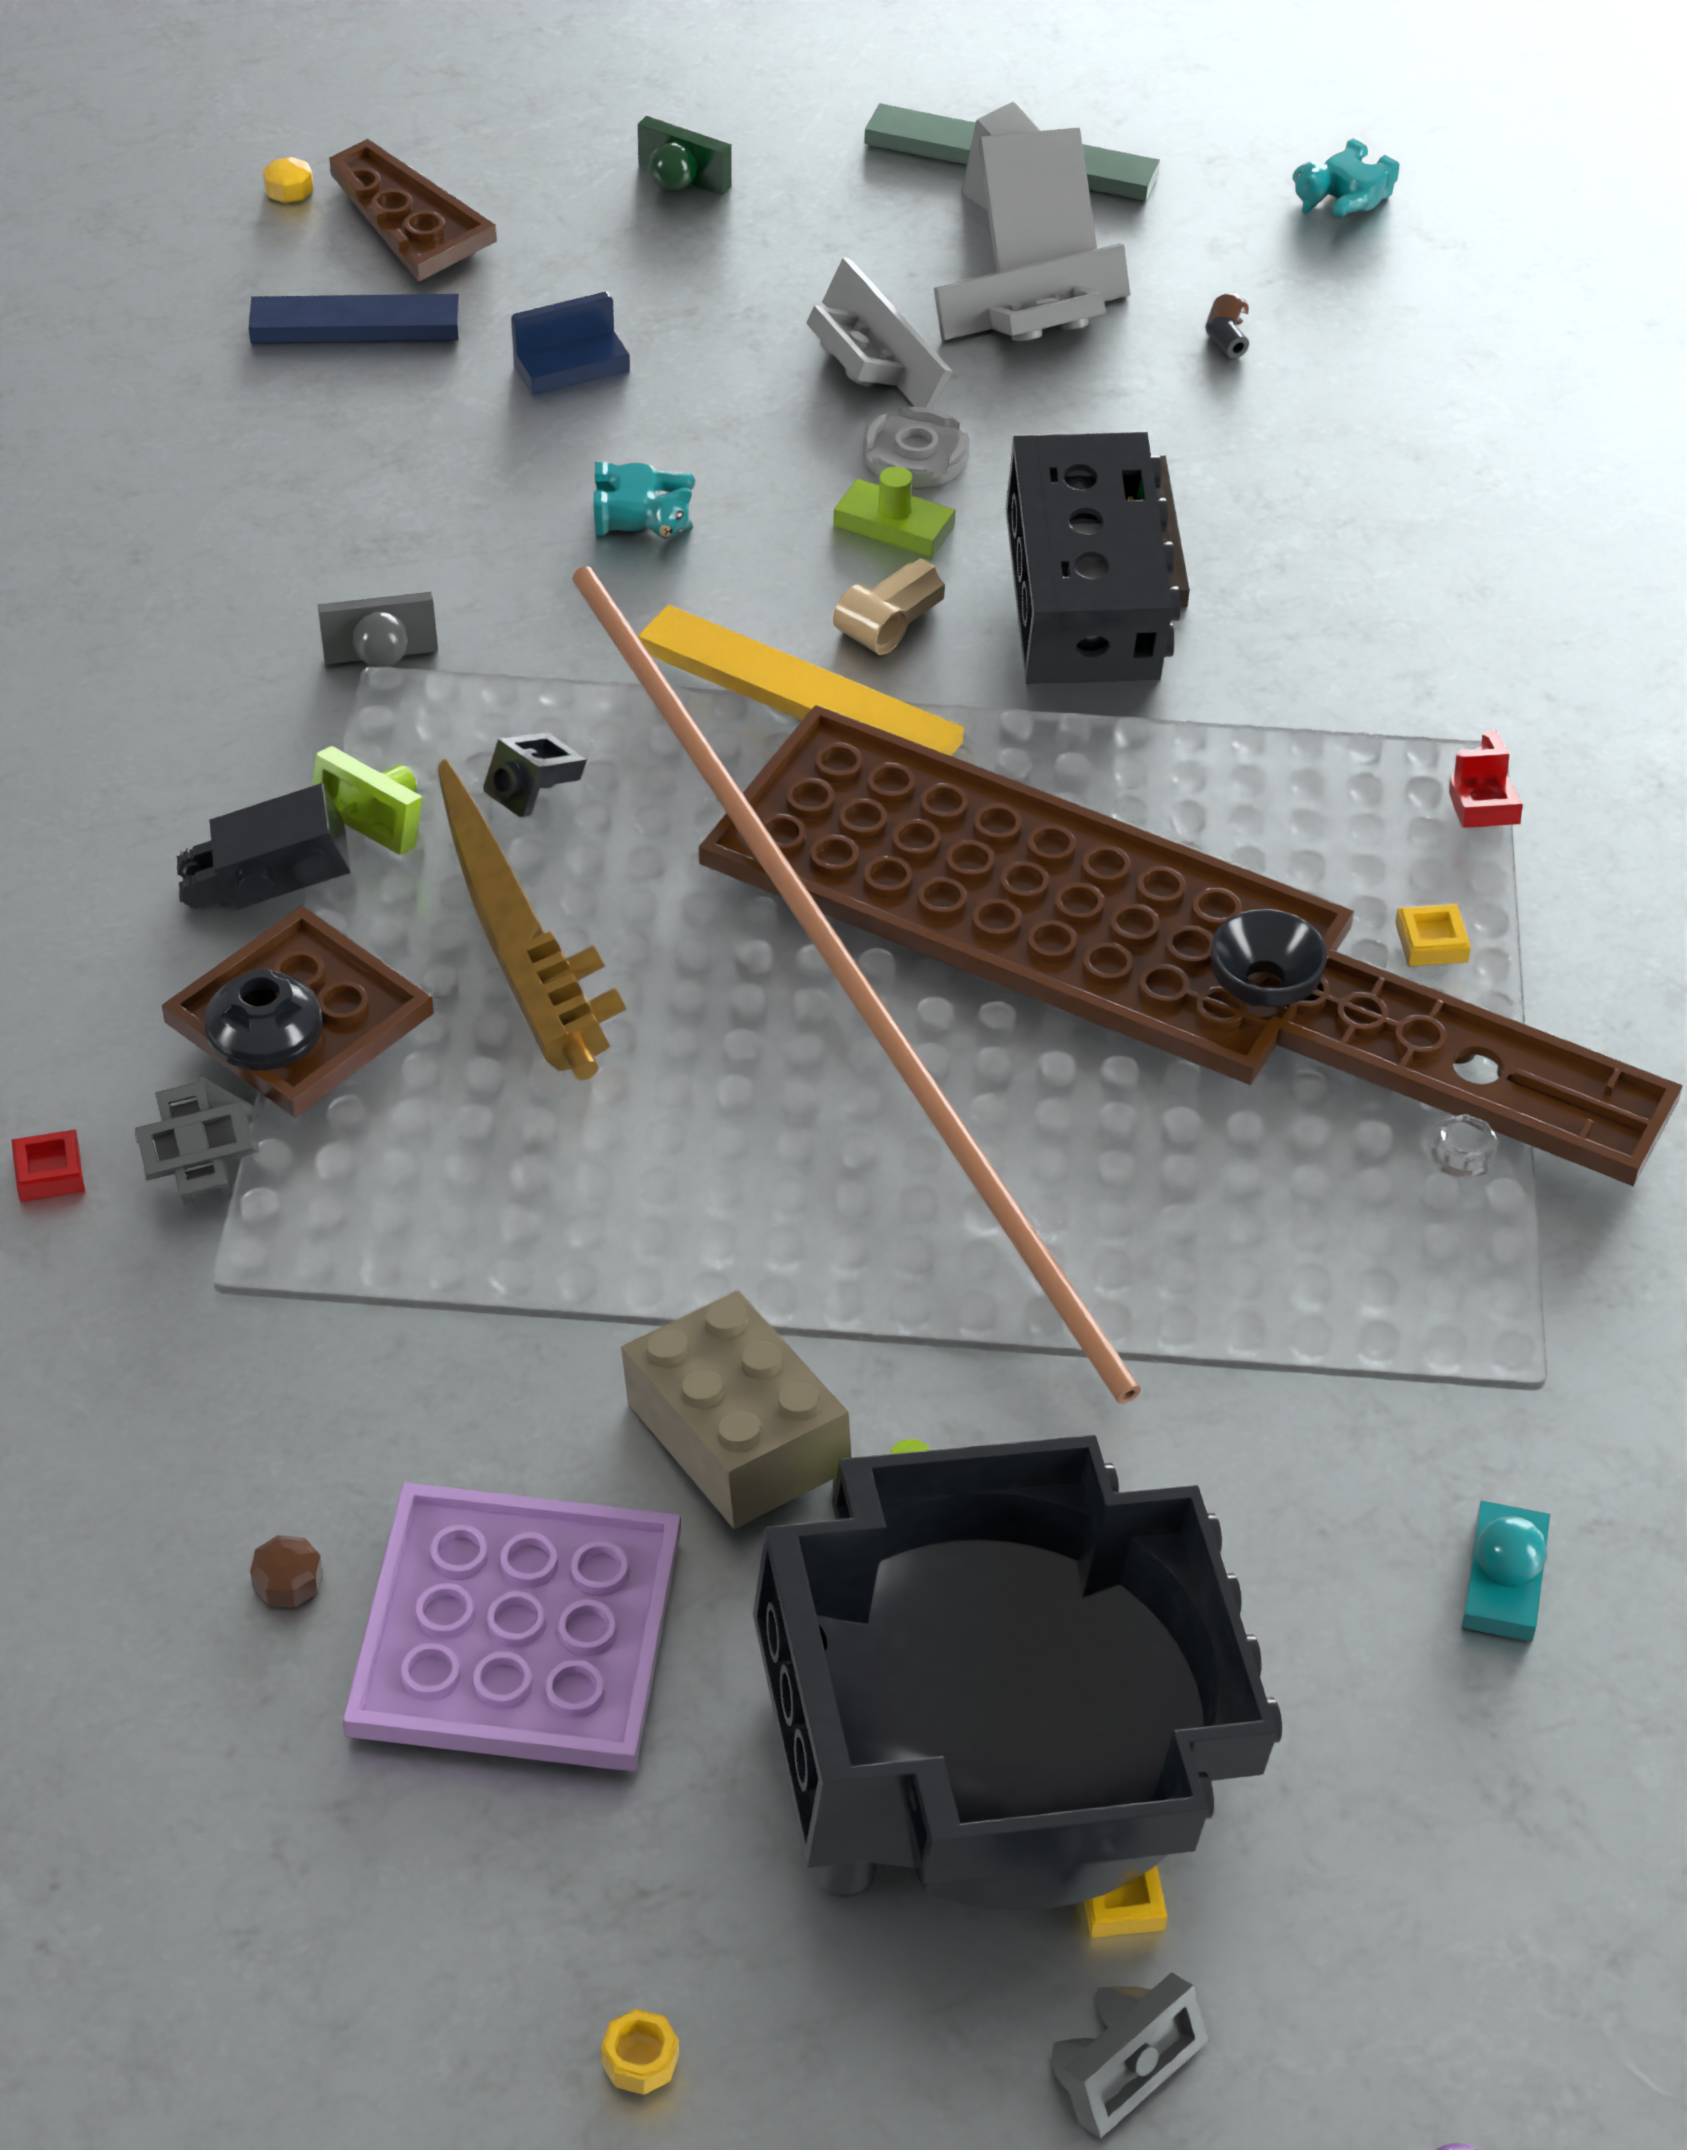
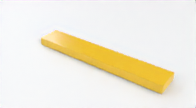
(786, 680)

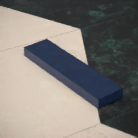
(354, 318)

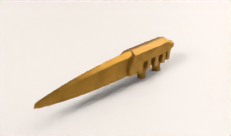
(530, 959)

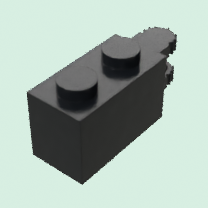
(266, 851)

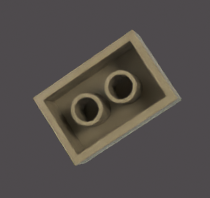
(736, 1408)

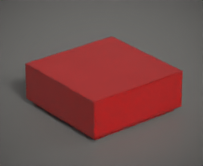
(48, 1165)

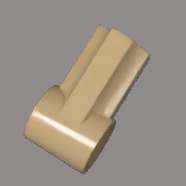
(882, 614)

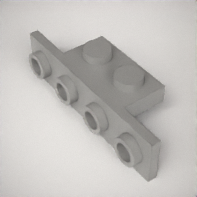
(1035, 295)
(876, 339)

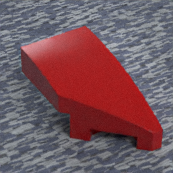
(1481, 786)

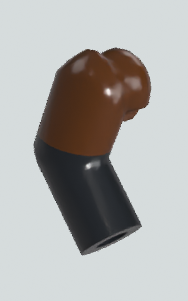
(1222, 322)

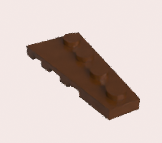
(409, 211)

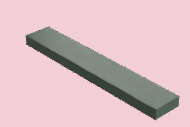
(951, 141)

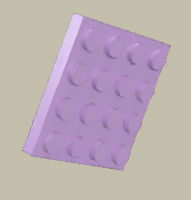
(515, 1627)

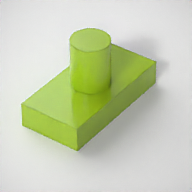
(894, 515)
(372, 802)

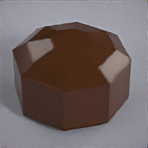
(286, 1571)

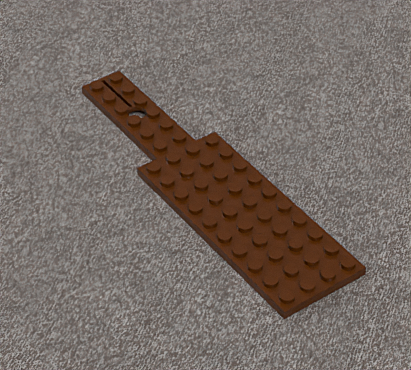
(1126, 932)

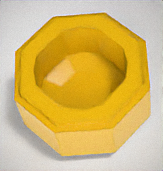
(288, 180)
(639, 2051)

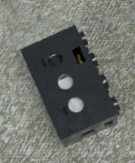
(1090, 558)

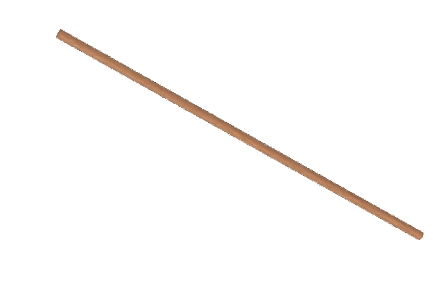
(863, 996)

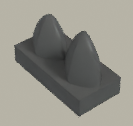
(1144, 2045)

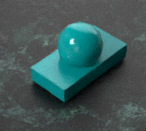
(1506, 1571)

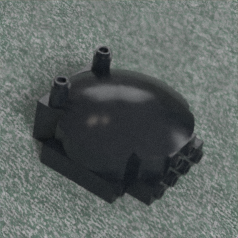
(1006, 1673)

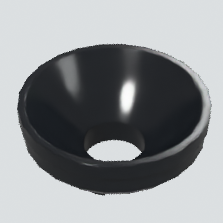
(1272, 944)
(266, 1034)

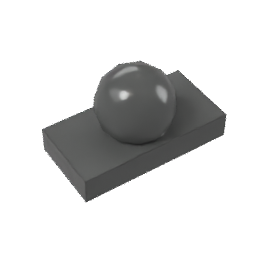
(378, 629)

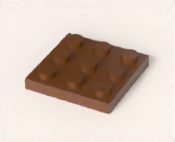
(360, 1000)

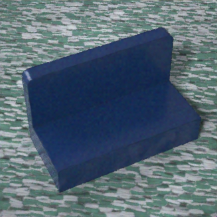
(567, 343)

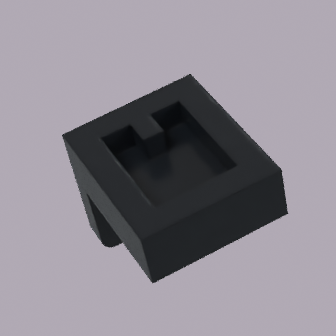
(527, 764)

